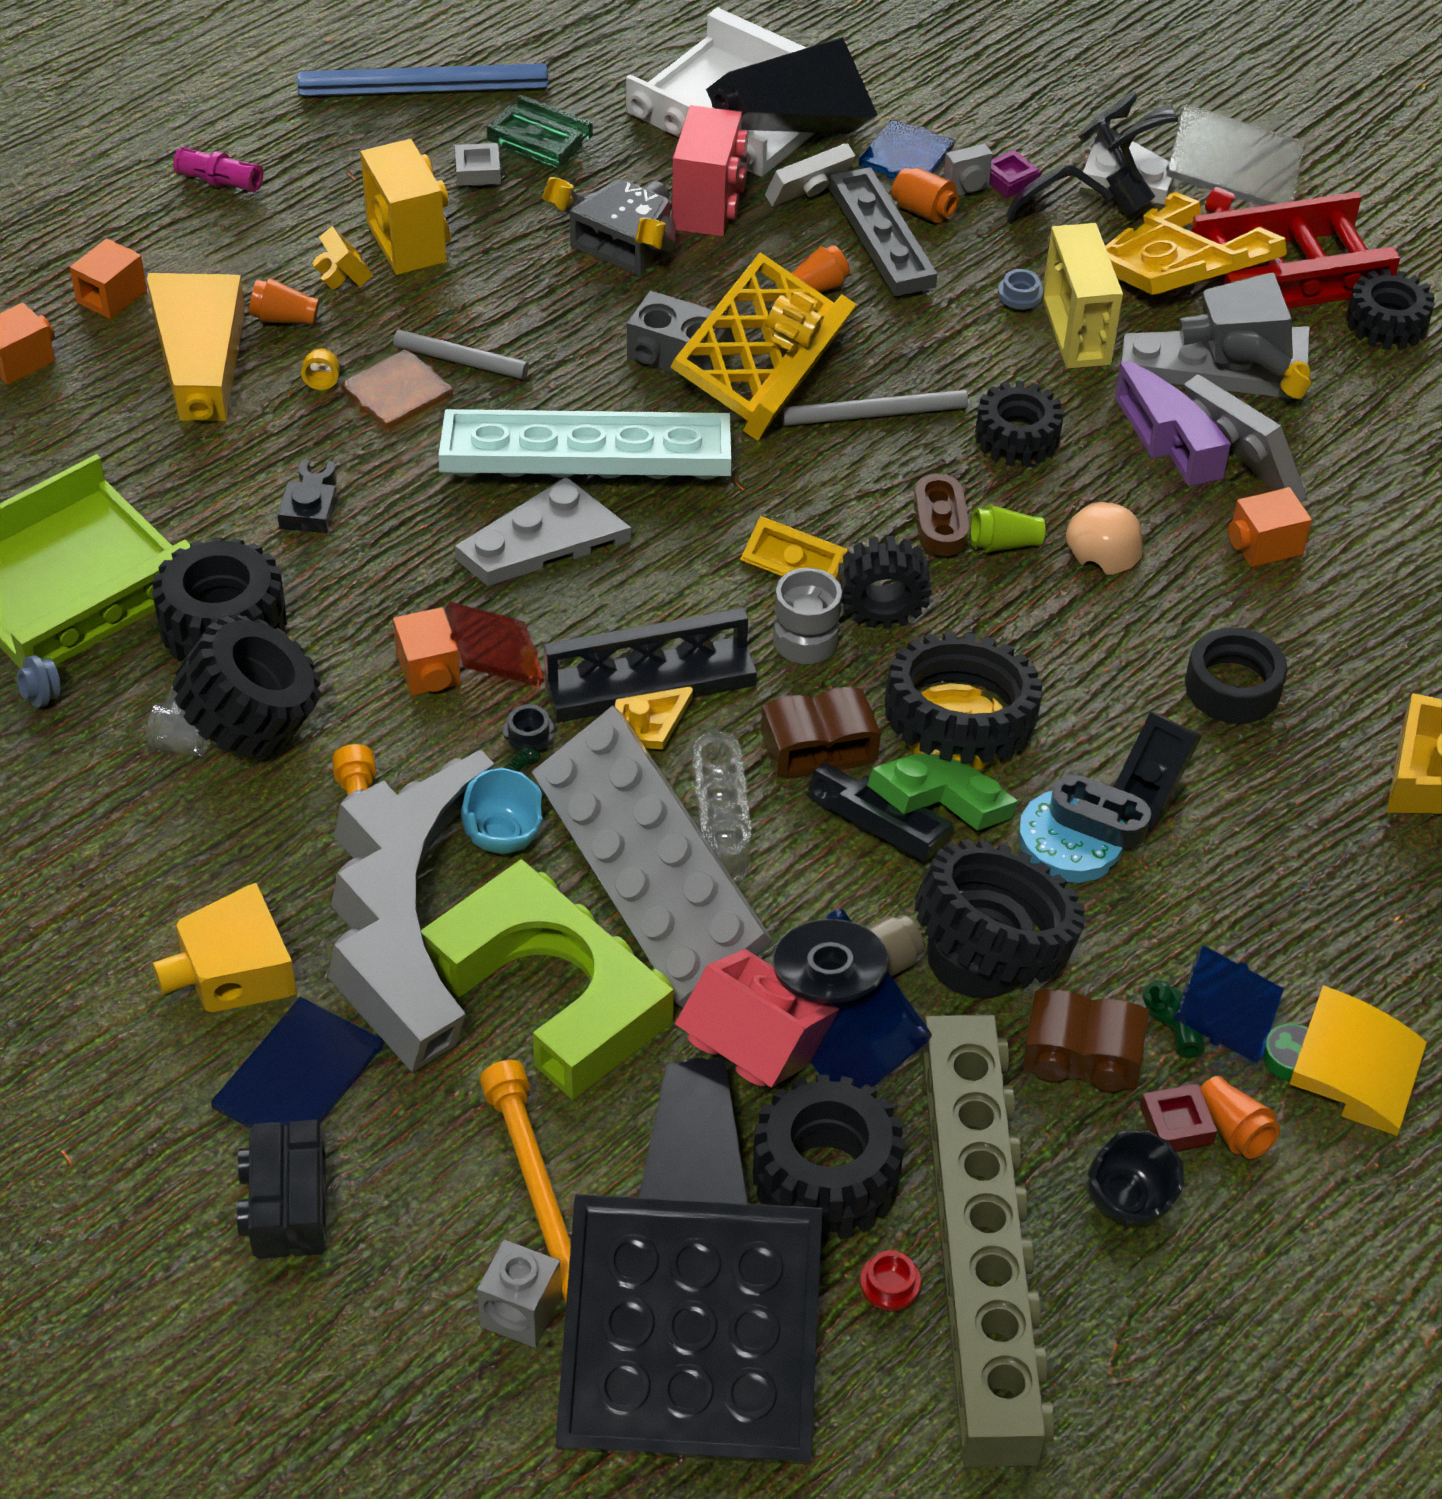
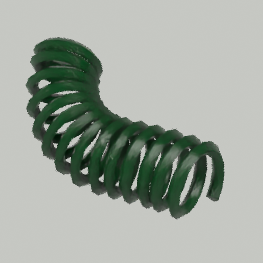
(523, 757)

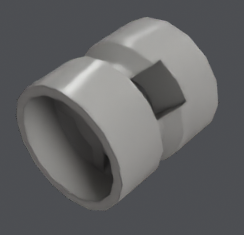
(807, 615)

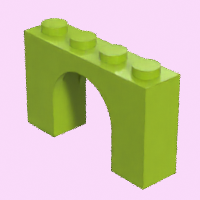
(527, 916)

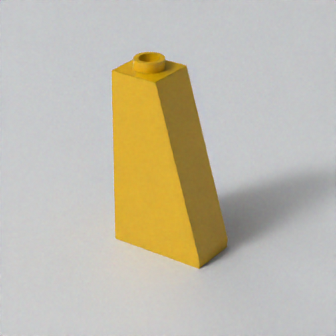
(200, 339)

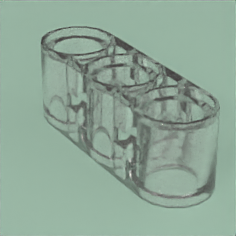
(722, 800)

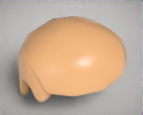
(1105, 536)

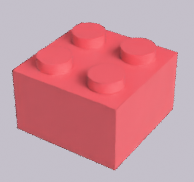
(708, 170)
(754, 1019)

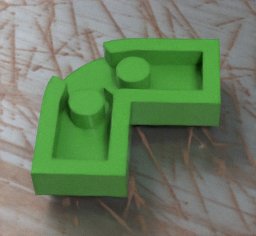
(926, 779)

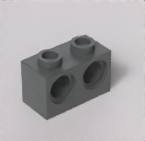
(664, 327)

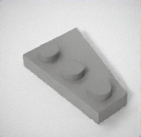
(1252, 436)
(543, 528)

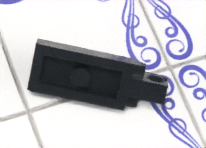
(913, 833)

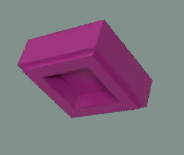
(1012, 173)

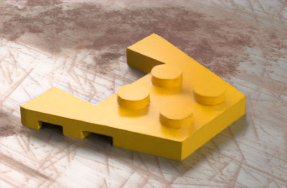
(1168, 256)

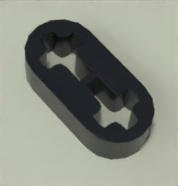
(1100, 811)

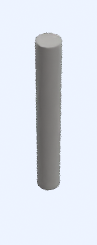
(461, 354)

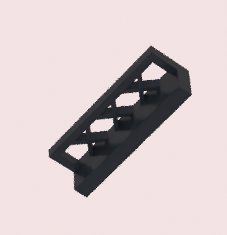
(695, 663)

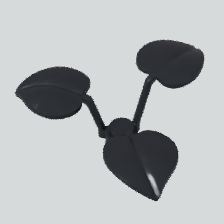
(1126, 182)

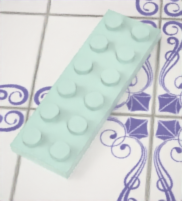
(585, 443)

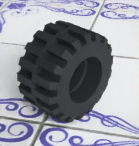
(215, 583)
(246, 686)
(837, 1118)

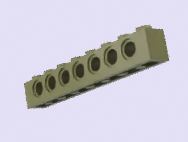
(990, 1427)

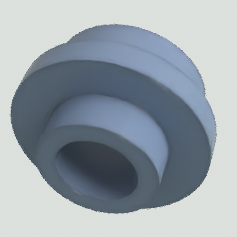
(1020, 289)
(38, 681)

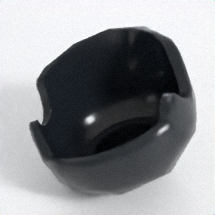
(1135, 1178)

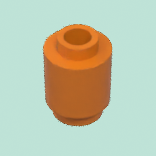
(925, 194)

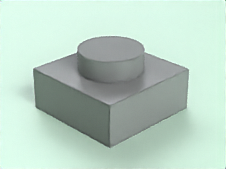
(477, 164)
(969, 168)

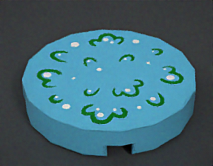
(1066, 851)

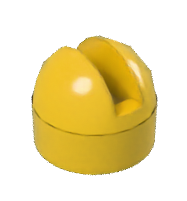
(324, 370)

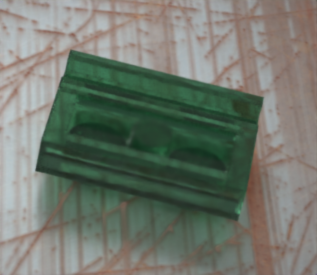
(539, 131)

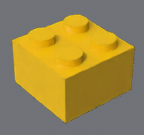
(405, 206)

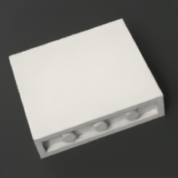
(728, 46)

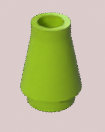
(1004, 529)

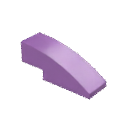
(1172, 424)

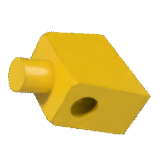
(229, 954)

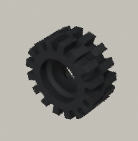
(1390, 309)
(1018, 441)
(882, 563)

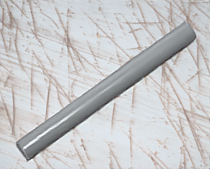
(874, 407)

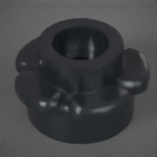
(528, 728)

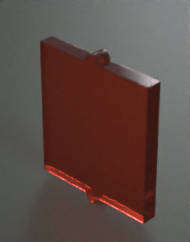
(494, 644)

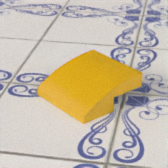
(1359, 1060)

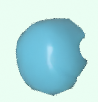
(502, 811)

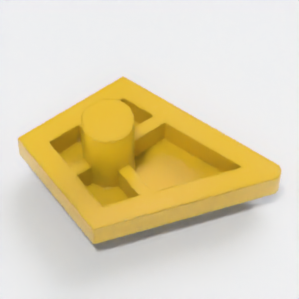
(655, 714)

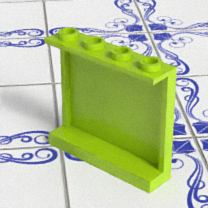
(74, 565)

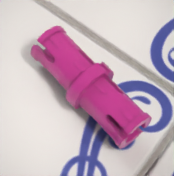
(218, 169)

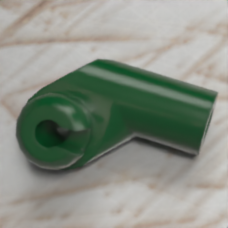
(1162, 1004)

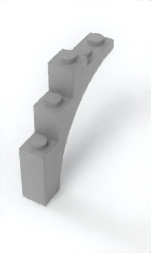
(383, 956)

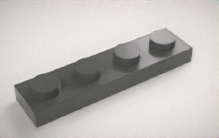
(883, 231)

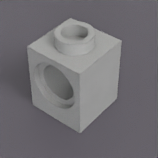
(519, 1293)

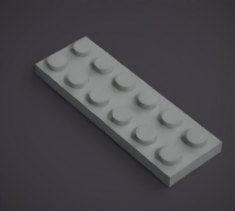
(648, 853)

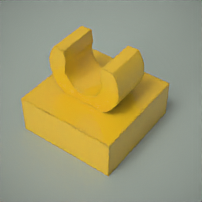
(340, 261)

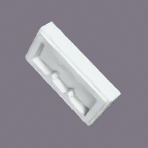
(808, 175)

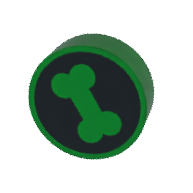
(1283, 1049)

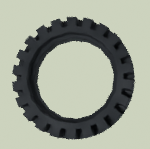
(958, 731)
(989, 942)

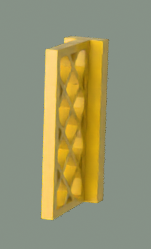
(788, 370)

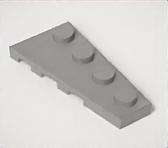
(1178, 363)

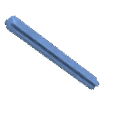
(422, 80)

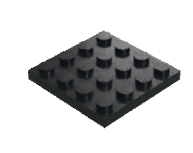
(690, 1329)

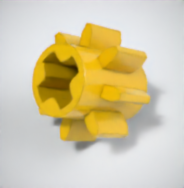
(794, 321)

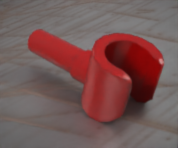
(1219, 201)

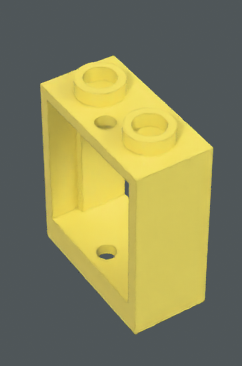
(1081, 295)

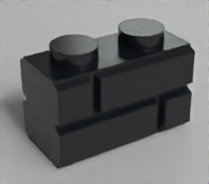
(285, 1189)

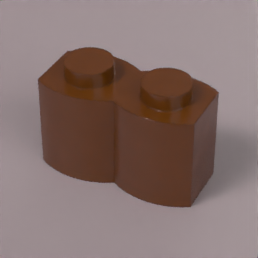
(820, 729)
(1085, 1039)

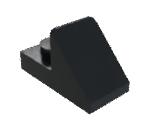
(1158, 764)

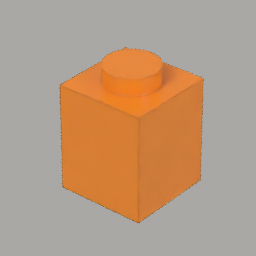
(108, 278)
(24, 343)
(1269, 527)
(426, 651)

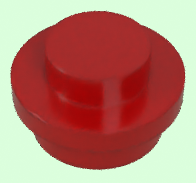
(890, 1281)

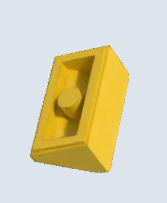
(784, 549)

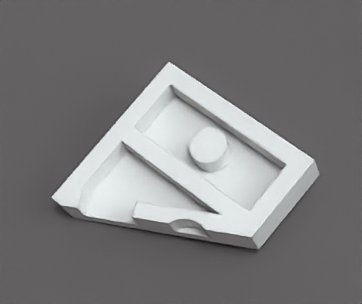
(1150, 165)

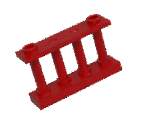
(1321, 276)

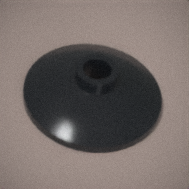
(830, 961)

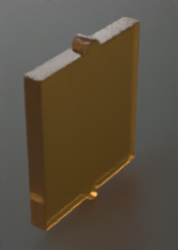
(397, 389)

